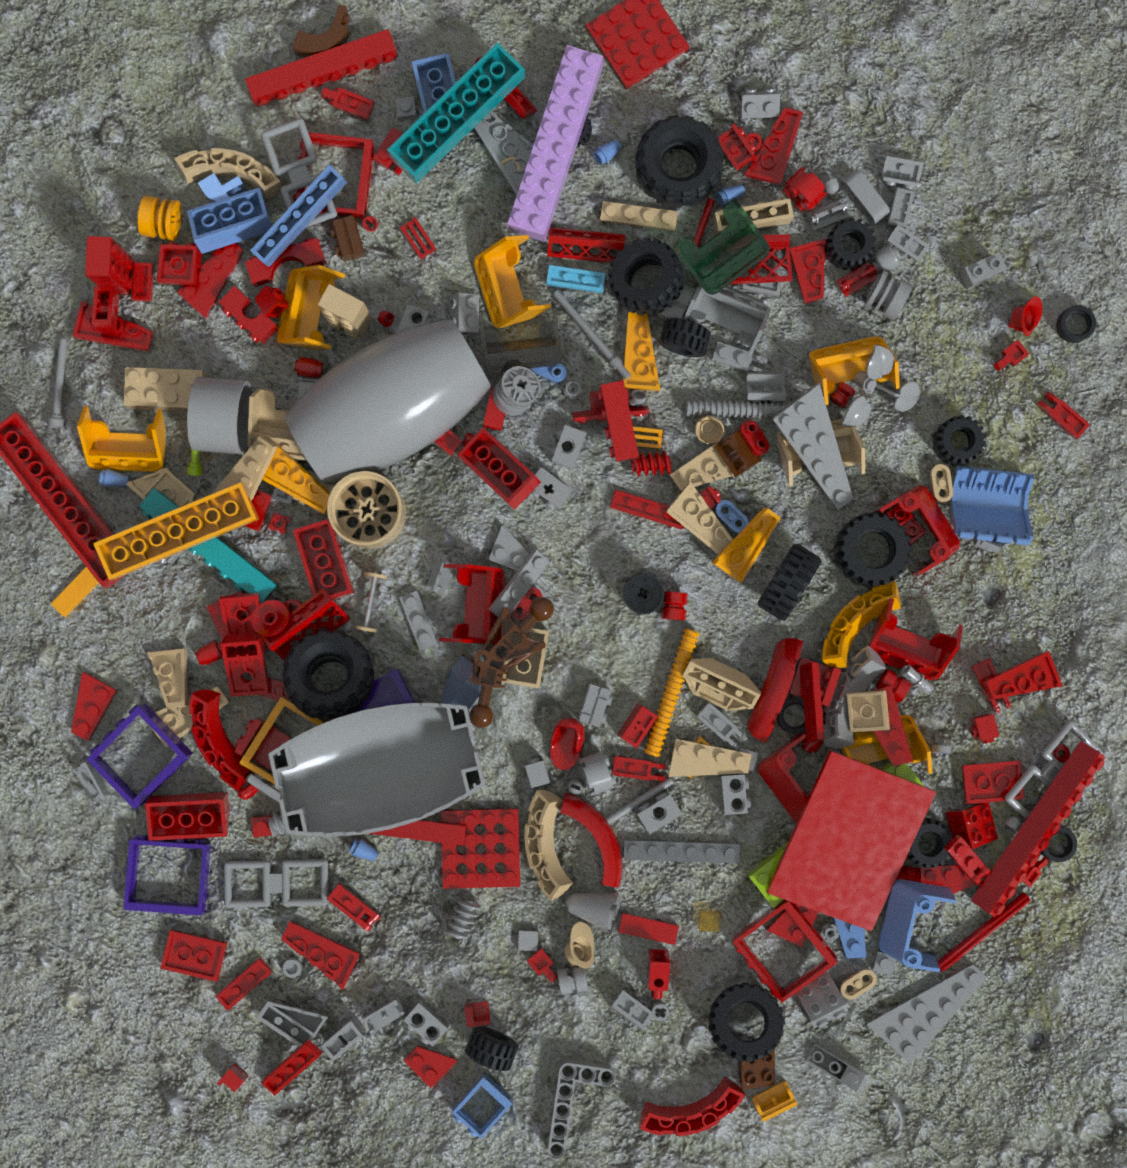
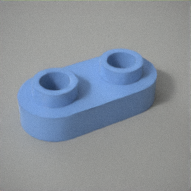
(547, 372)
(732, 516)

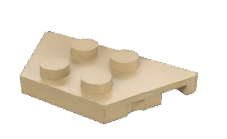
(166, 483)

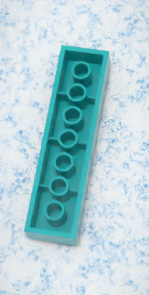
(456, 113)

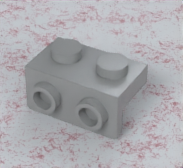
(760, 103)
(901, 171)
(465, 312)
(765, 387)

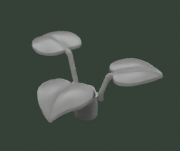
(879, 364)

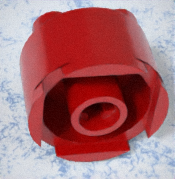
(804, 190)

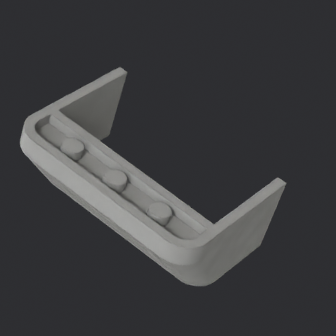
(732, 312)

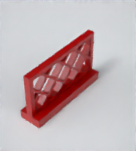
(776, 243)
(301, 621)

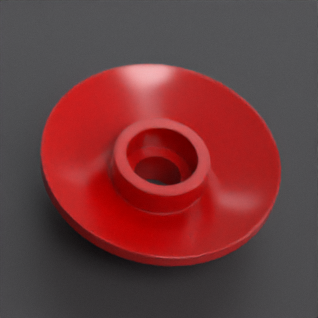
(265, 613)

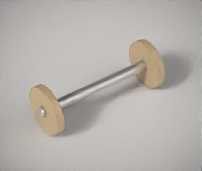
(374, 575)

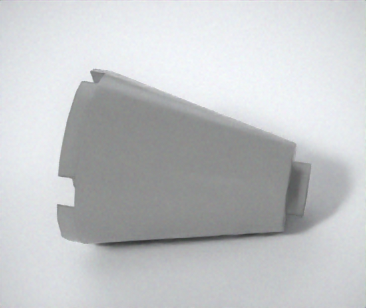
(596, 908)

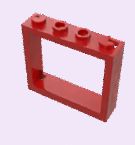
(367, 146)
(764, 975)

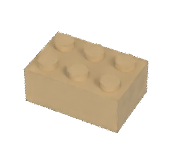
(530, 670)

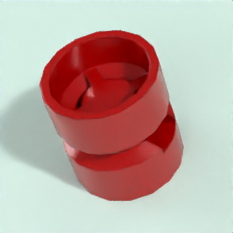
(674, 606)
(900, 685)

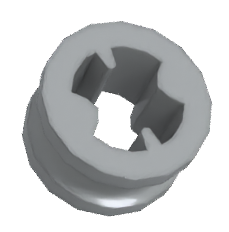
(660, 1005)

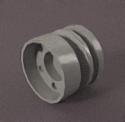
(888, 295)
(516, 390)

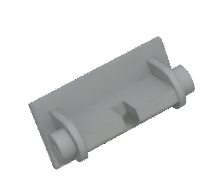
(827, 214)
(440, 576)

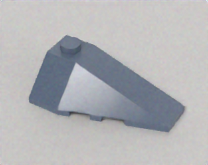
(458, 687)

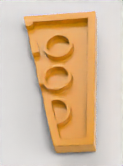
(640, 355)

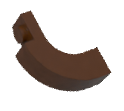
(309, 44)

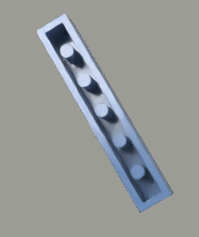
(298, 216)

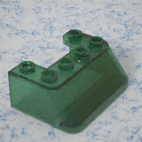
(727, 253)

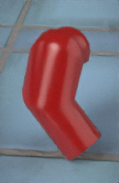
(247, 792)

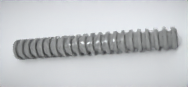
(734, 408)

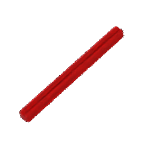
(983, 931)

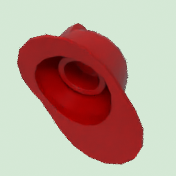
(1026, 317)

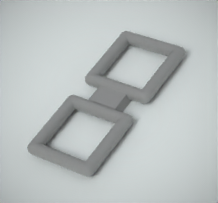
(298, 169)
(1050, 770)
(275, 883)

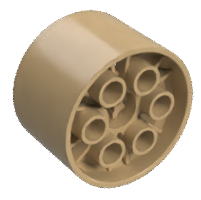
(341, 495)

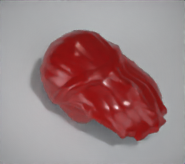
(566, 743)

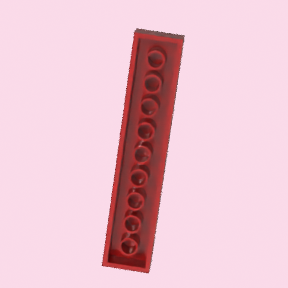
(55, 492)

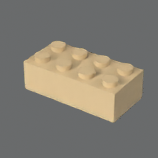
(345, 312)
(159, 388)

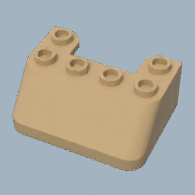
(270, 423)

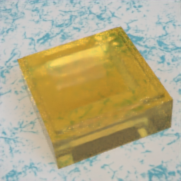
(709, 921)

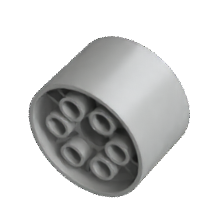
(219, 415)

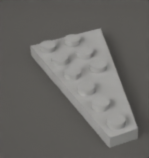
(505, 142)
(811, 436)
(923, 1015)

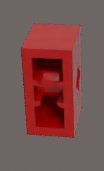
(105, 309)

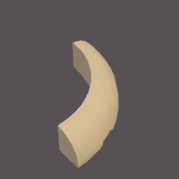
(229, 164)
(540, 844)

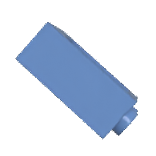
(497, 1092)

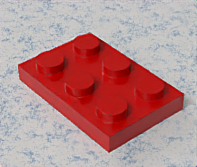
(990, 781)
(194, 955)

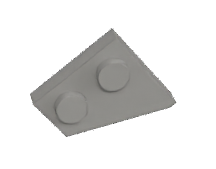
(508, 551)

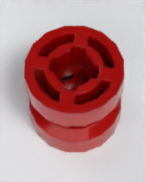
(842, 395)

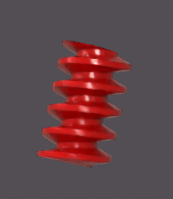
(651, 463)

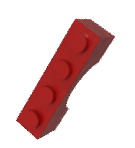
(308, 253)

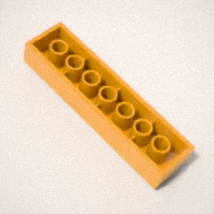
(176, 531)

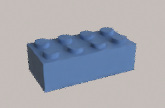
(433, 78)
(230, 220)

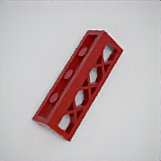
(582, 239)

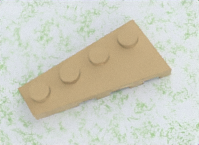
(251, 466)

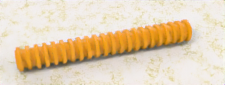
(671, 693)

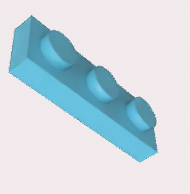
(575, 279)

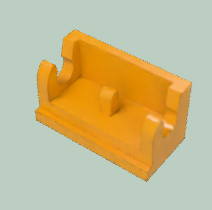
(774, 1101)

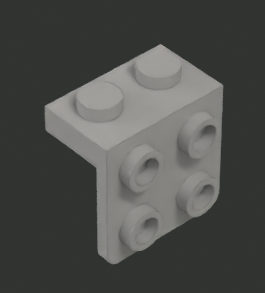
(822, 1000)

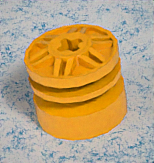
(159, 217)

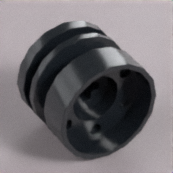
(653, 598)

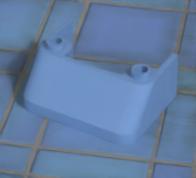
(899, 917)

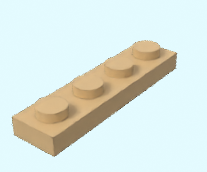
(638, 216)

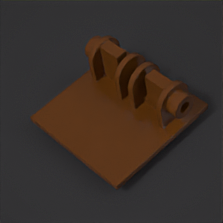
(736, 454)
(758, 1072)

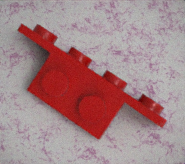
(596, 406)

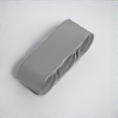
(865, 196)

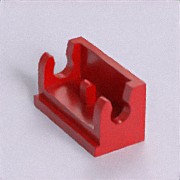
(637, 725)

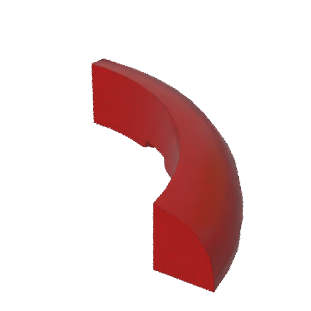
(775, 688)
(213, 740)
(603, 834)
(694, 1116)

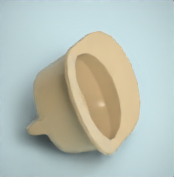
(580, 948)

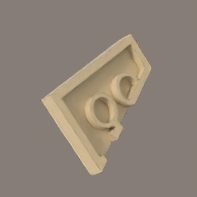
(171, 672)

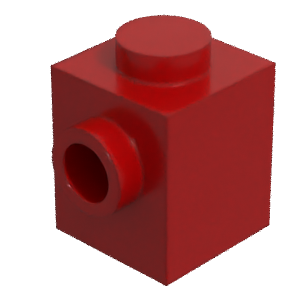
(271, 302)
(984, 728)

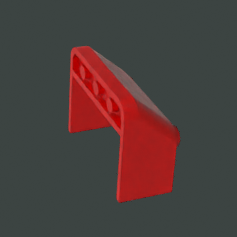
(920, 499)
(482, 589)
(902, 647)
(777, 777)

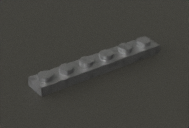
(681, 851)

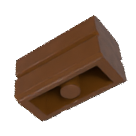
(348, 238)

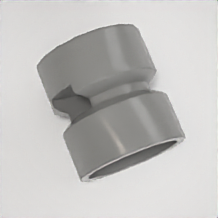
(572, 980)

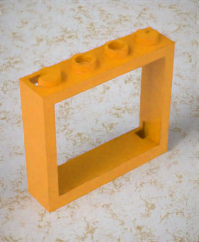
(245, 761)

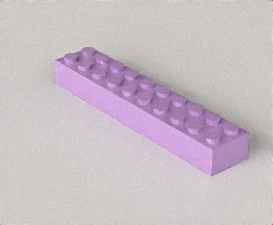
(555, 143)

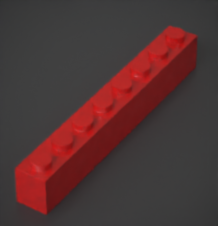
(321, 68)

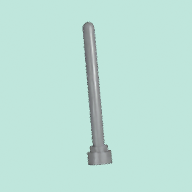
(55, 420)

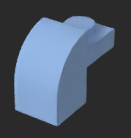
(216, 191)

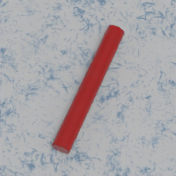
(703, 221)

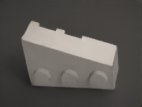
(292, 1021)

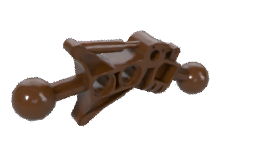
(540, 610)

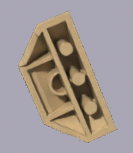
(721, 684)

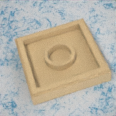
(868, 711)

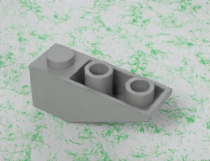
(838, 1068)

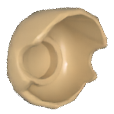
(709, 429)

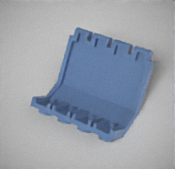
(991, 505)

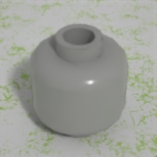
(886, 258)

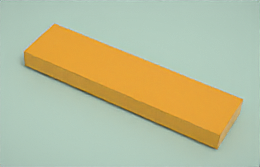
(75, 592)

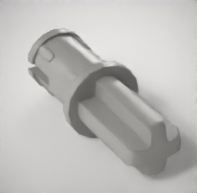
(917, 679)

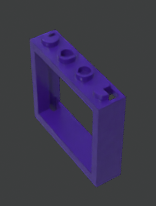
(176, 744)
(159, 906)

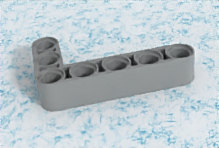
(566, 1099)

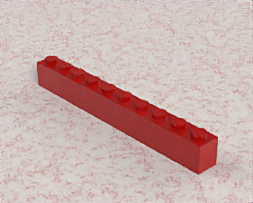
(1038, 829)

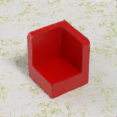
(477, 1014)
(233, 1078)

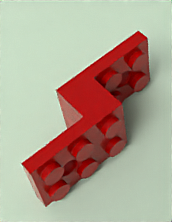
(243, 647)

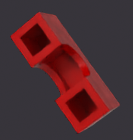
(235, 304)

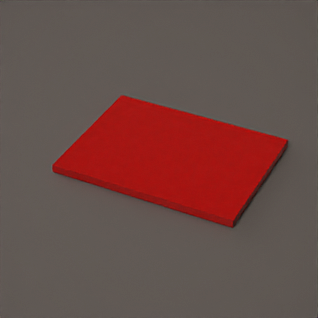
(850, 840)

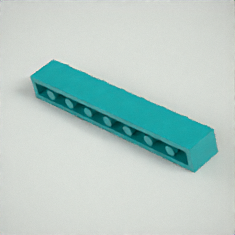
(216, 552)

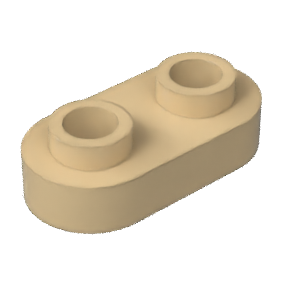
(943, 483)
(858, 985)

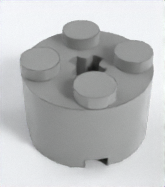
(596, 773)

